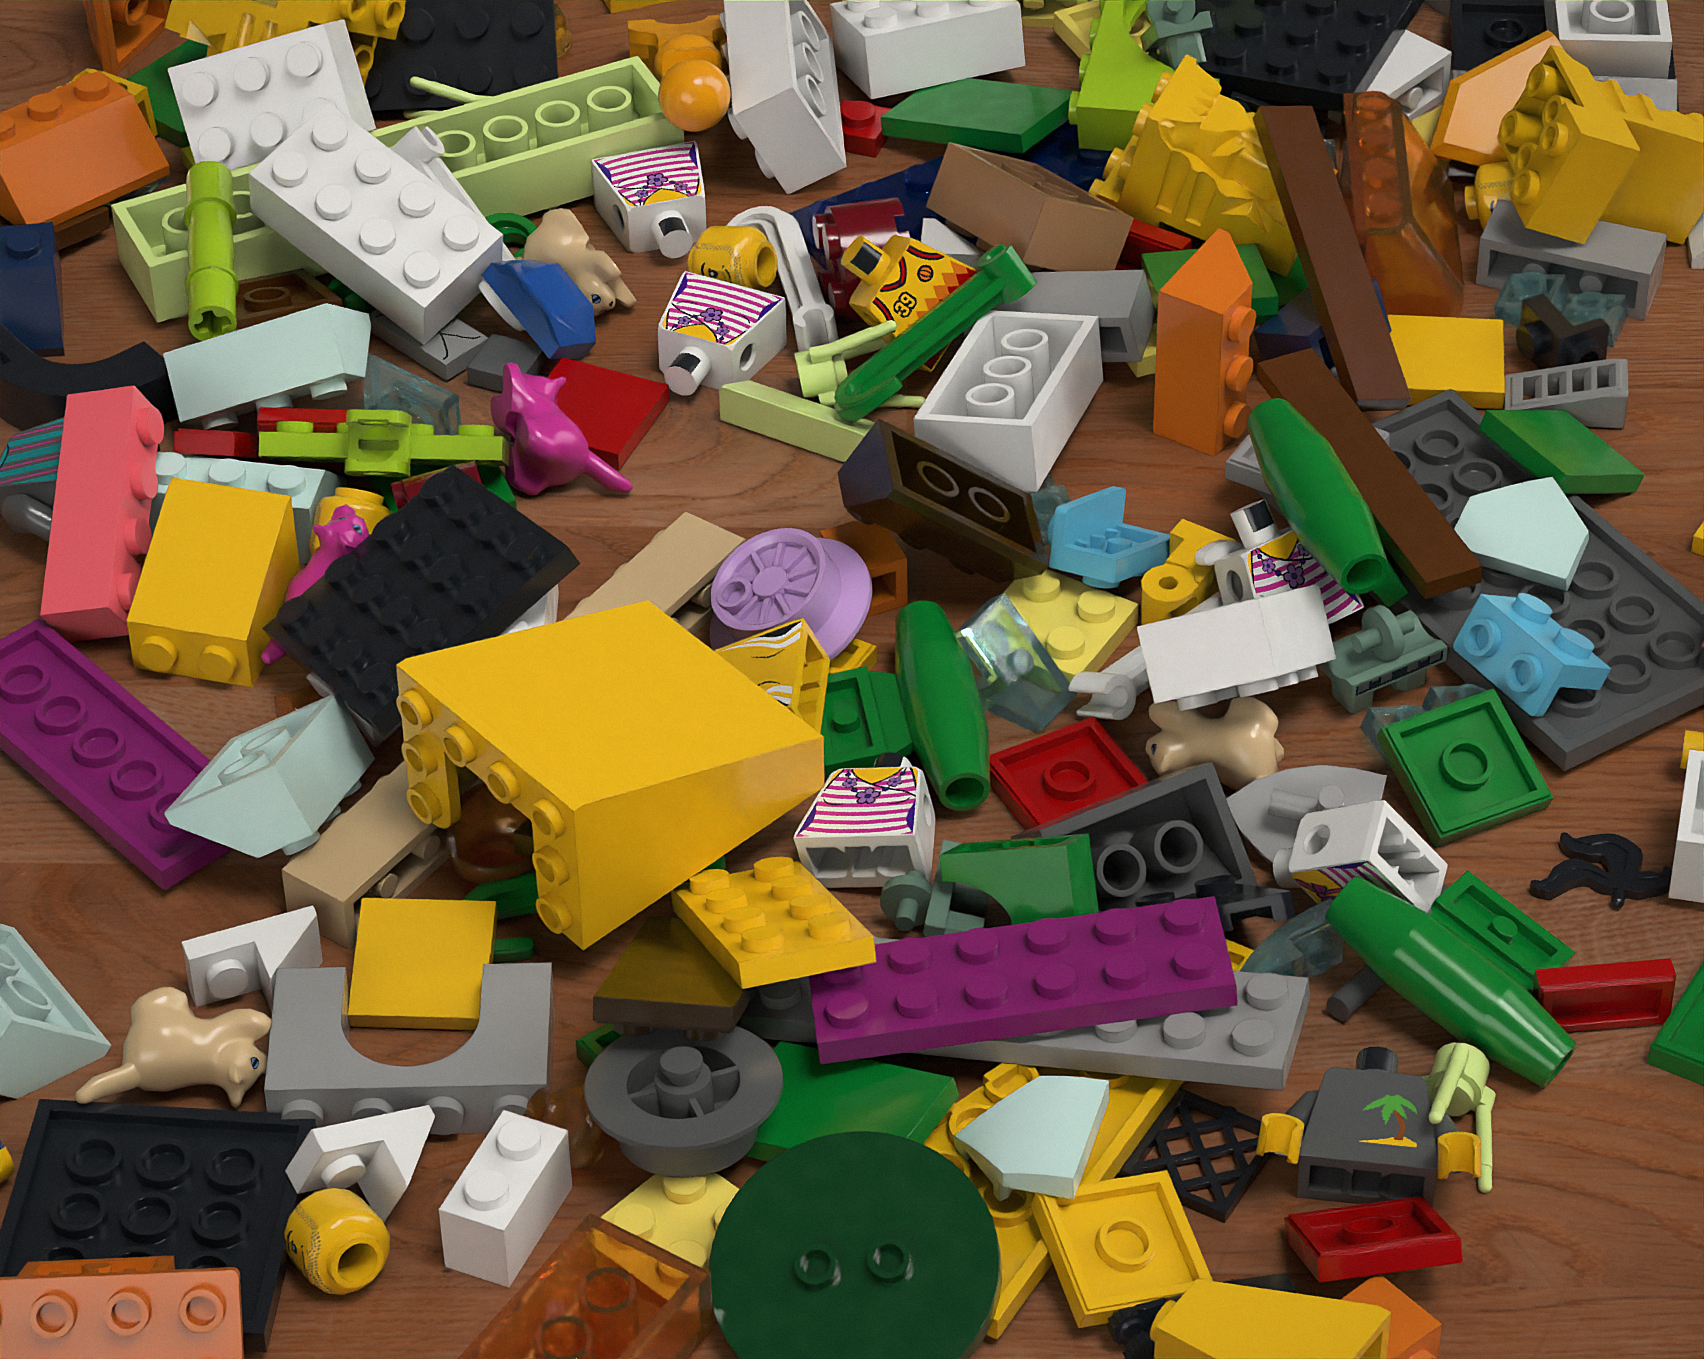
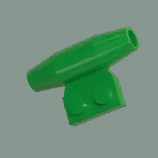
(1321, 501)
(922, 709)
(1463, 967)

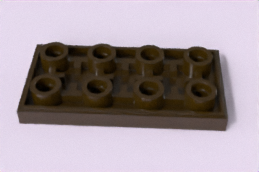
(670, 983)

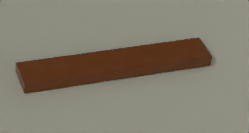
(1331, 258)
(1403, 513)

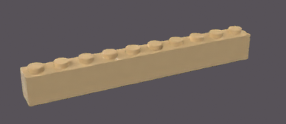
(384, 846)

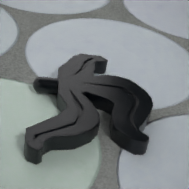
(1623, 868)

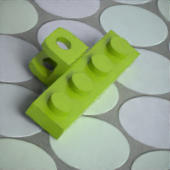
(383, 444)

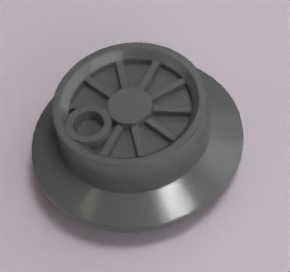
(684, 1101)

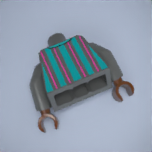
(30, 478)

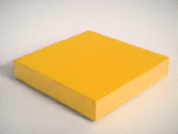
(1451, 355)
(421, 963)
(1119, 1244)

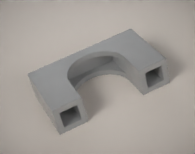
(323, 1078)

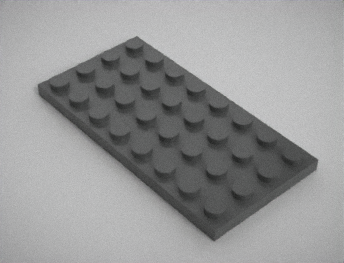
(1618, 597)

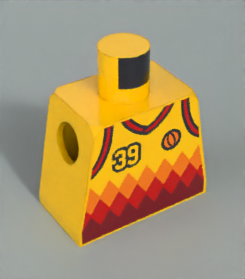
(901, 283)

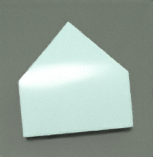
(1525, 532)
(1038, 1135)

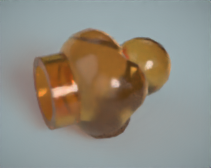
(568, 1111)

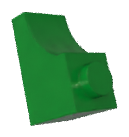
(1028, 875)

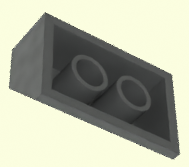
(1157, 837)

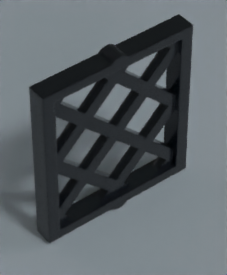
(1225, 1119)

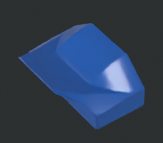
(545, 305)

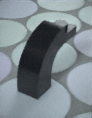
(37, 388)

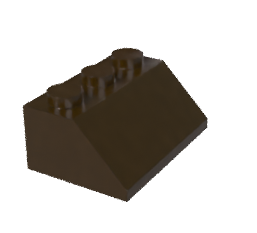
(942, 505)

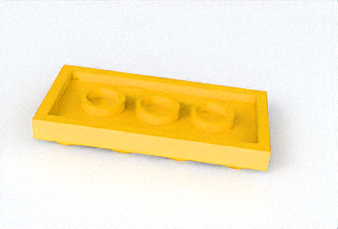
(771, 923)

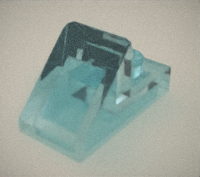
(397, 389)
(1017, 671)

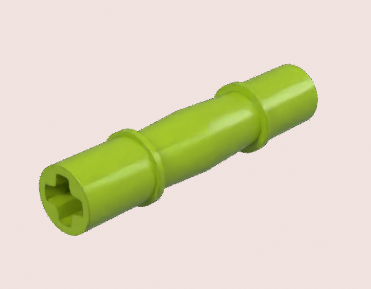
(210, 250)

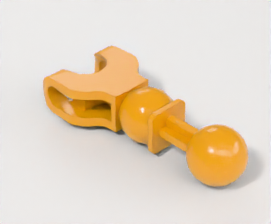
(688, 66)

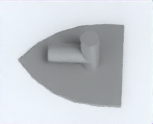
(1272, 806)

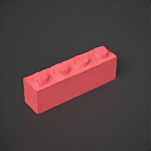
(101, 512)

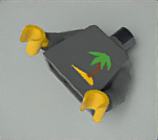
(1369, 1136)

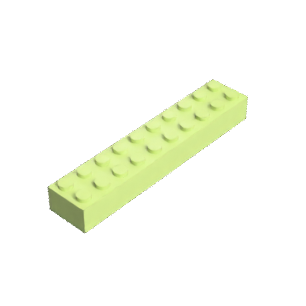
(505, 151)

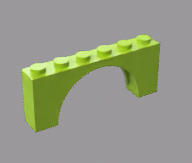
(1113, 79)

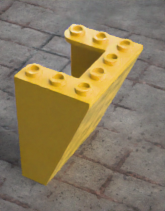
(616, 744)

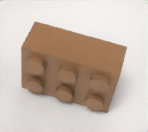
(1028, 207)

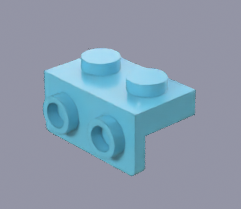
(1095, 543)
(1527, 651)

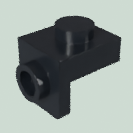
(1553, 341)

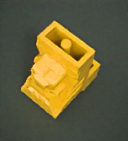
(239, 23)
(1600, 155)
(1199, 168)

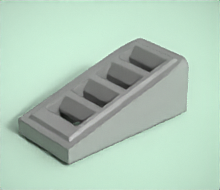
(1588, 391)

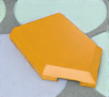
(1481, 99)

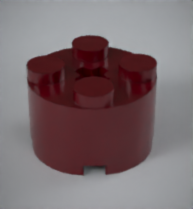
(834, 234)

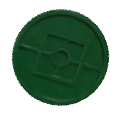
(856, 1255)

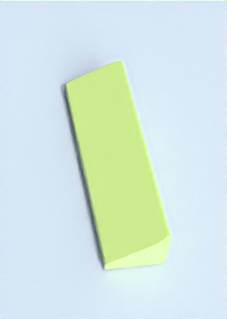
(791, 419)

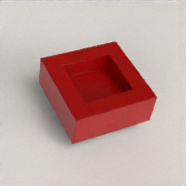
(862, 127)

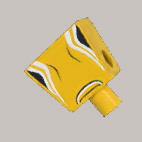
(787, 666)

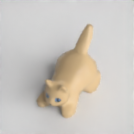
(565, 242)
(1237, 743)
(177, 1050)

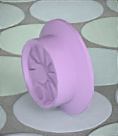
(790, 578)

